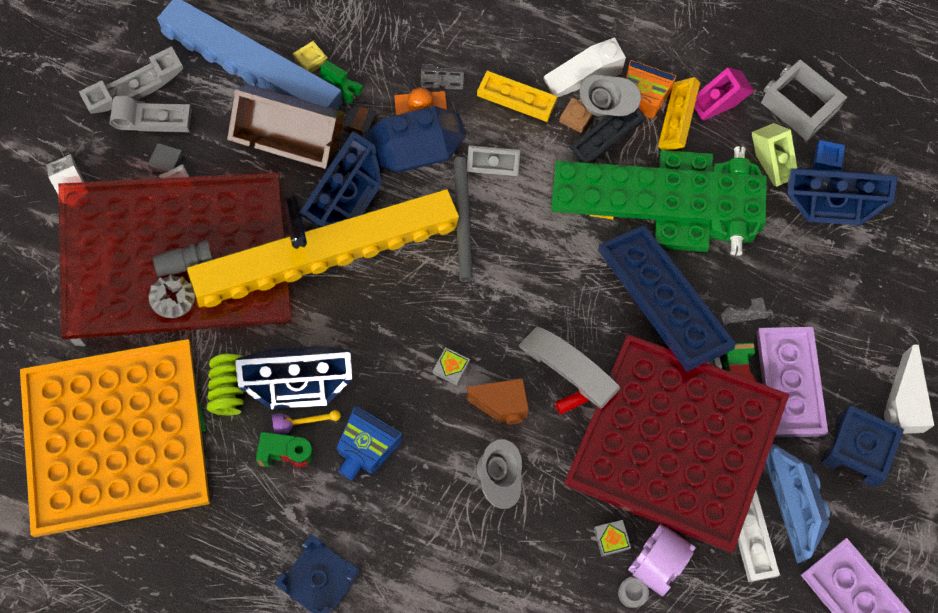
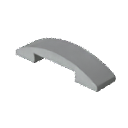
(137, 85)
(571, 364)

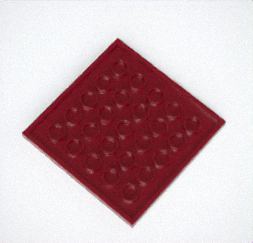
(679, 443)

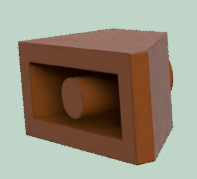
(501, 400)

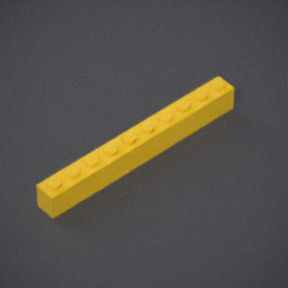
(326, 247)

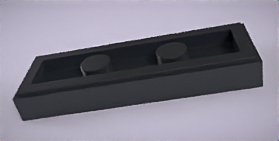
(605, 136)

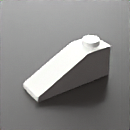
(600, 59)
(909, 399)

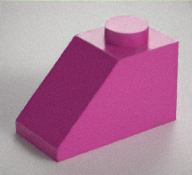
(722, 93)

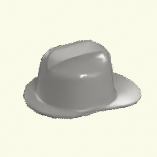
(609, 95)
(501, 473)

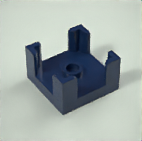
(864, 445)
(318, 578)

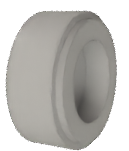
(633, 592)

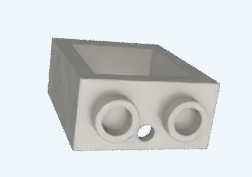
(790, 112)

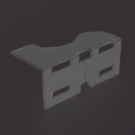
(438, 79)
(756, 311)

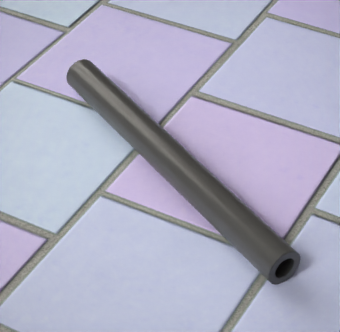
(463, 223)

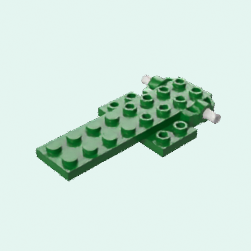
(682, 195)

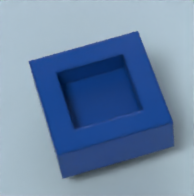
(829, 155)

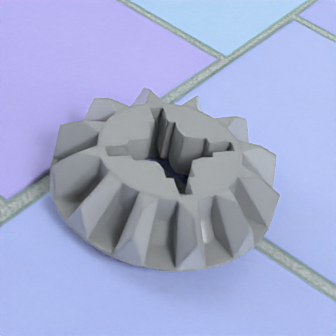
(168, 307)

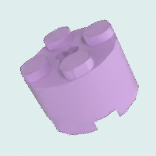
(662, 559)

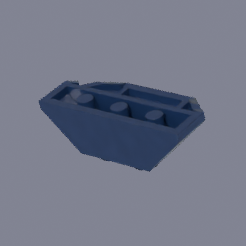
(416, 138)
(346, 185)
(840, 194)
(295, 375)

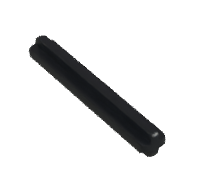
(294, 222)

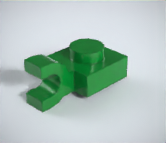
(338, 78)

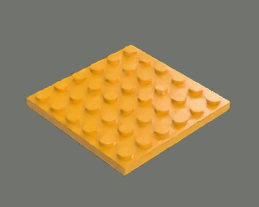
(112, 438)

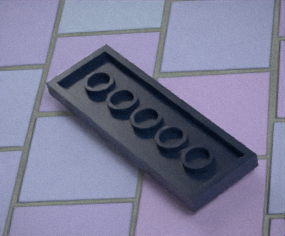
(666, 298)

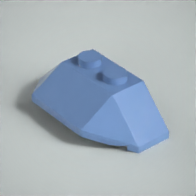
(798, 501)

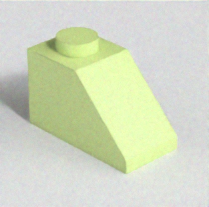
(775, 152)

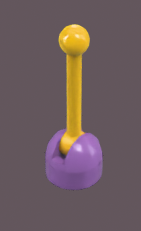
(283, 423)

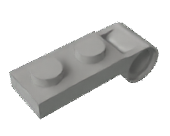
(130, 115)

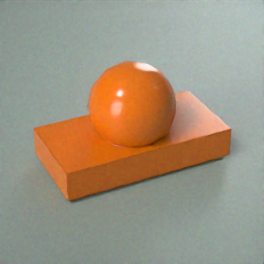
(419, 99)

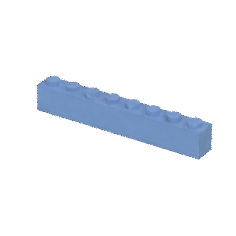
(244, 56)

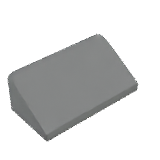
(493, 160)

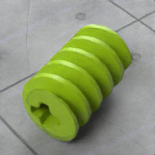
(223, 385)

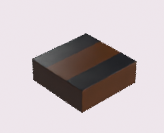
(359, 119)

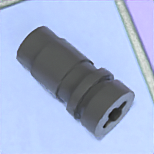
(180, 259)

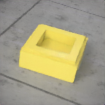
(310, 57)

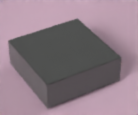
(165, 158)

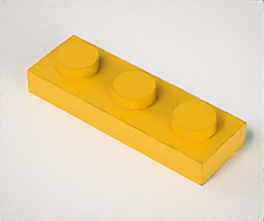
(517, 96)
(679, 114)

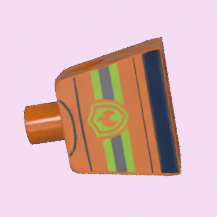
(653, 86)

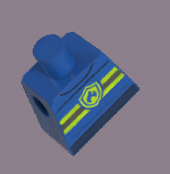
(366, 443)

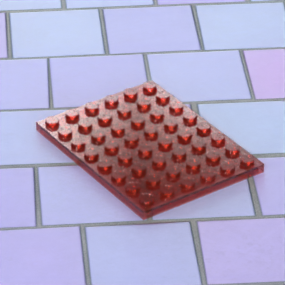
(119, 225)

